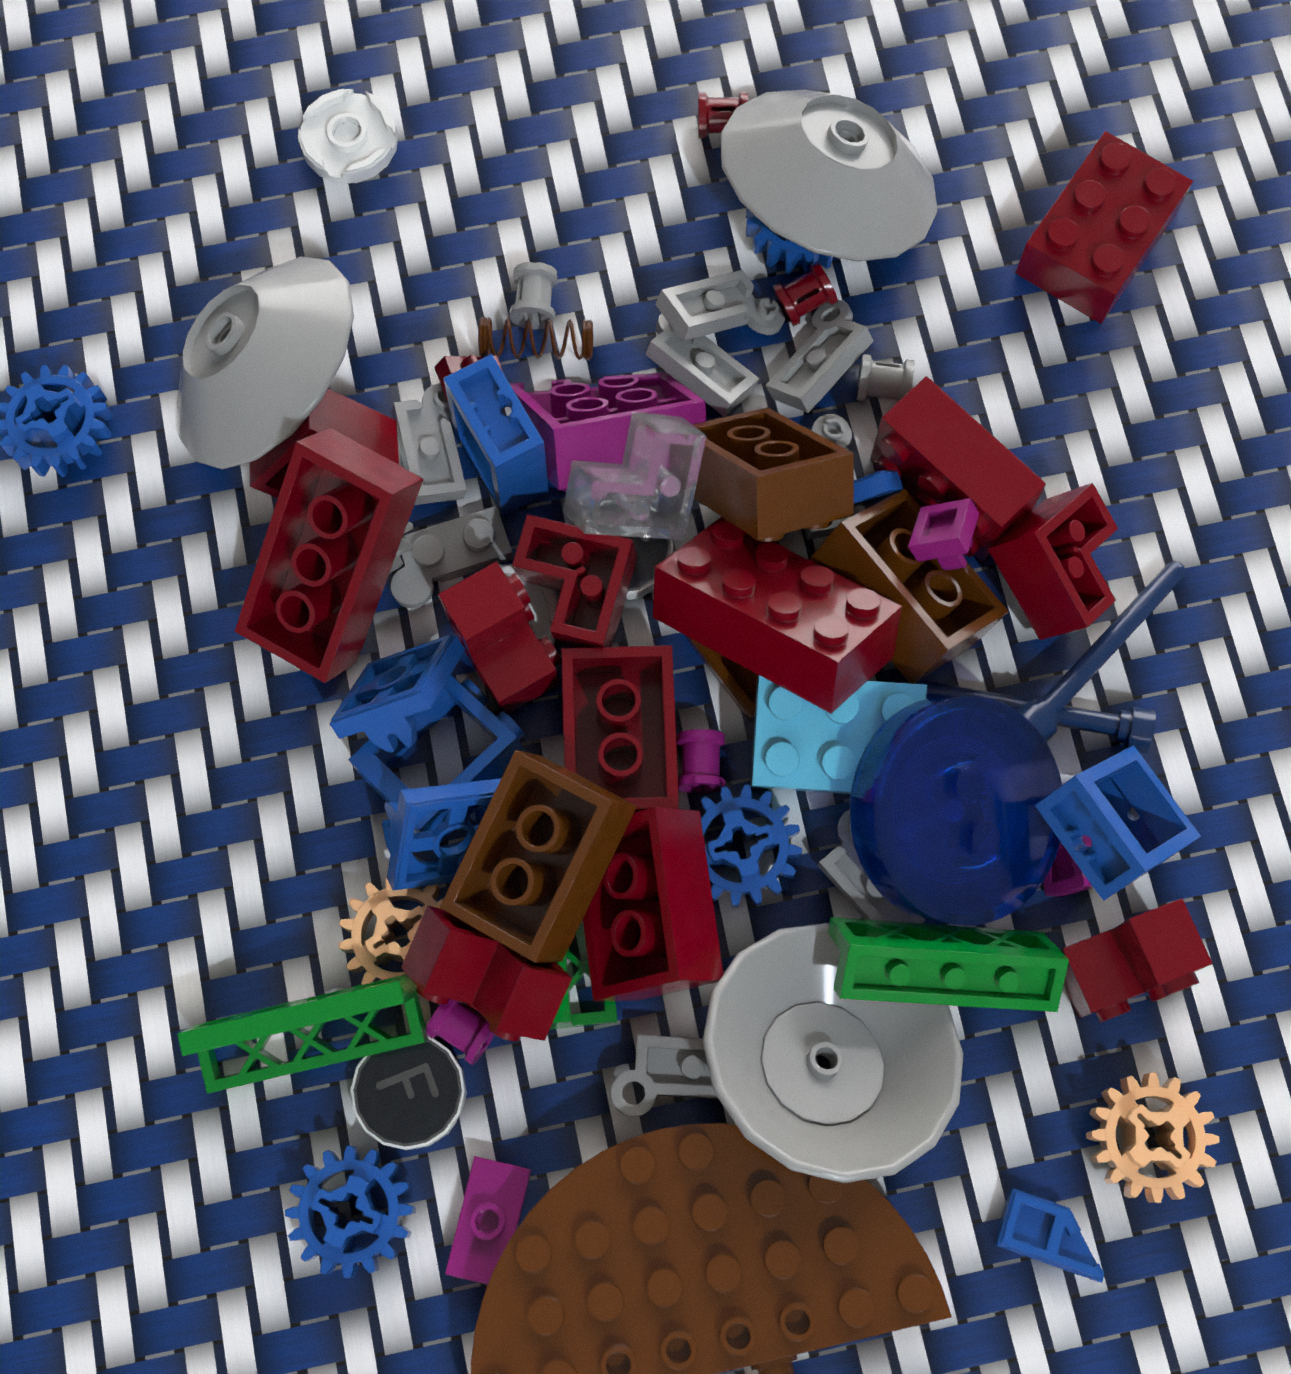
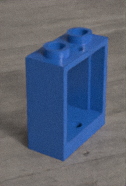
(501, 447)
(374, 762)
(1115, 854)

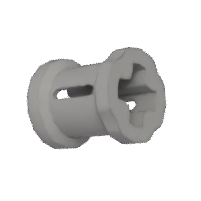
(533, 294)
(884, 379)

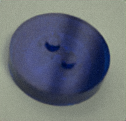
(951, 810)

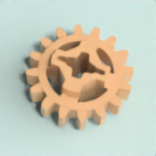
(380, 947)
(1170, 1120)

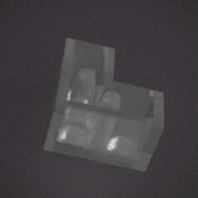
(647, 492)

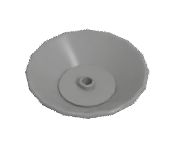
(828, 174)
(262, 360)
(889, 1073)

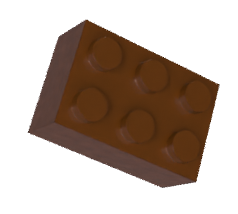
(773, 475)
(940, 607)
(537, 857)

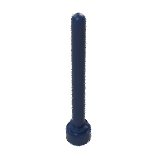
(1044, 712)
(1128, 727)

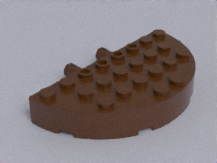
(698, 1262)

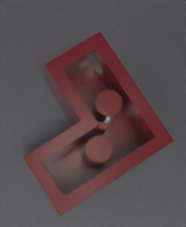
(335, 412)
(1052, 565)
(586, 569)
(493, 625)
(1140, 956)
(468, 966)

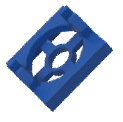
(418, 671)
(414, 804)

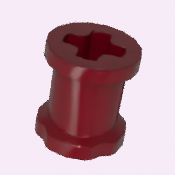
(716, 112)
(805, 293)

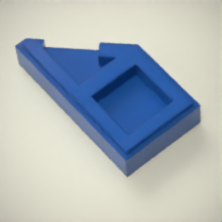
(876, 487)

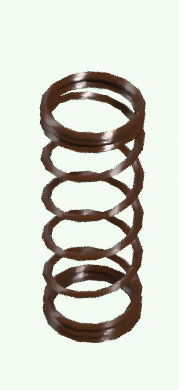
(486, 346)

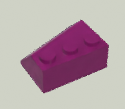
(595, 421)

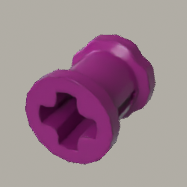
(700, 761)
(461, 1029)

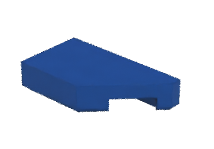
(1045, 1234)

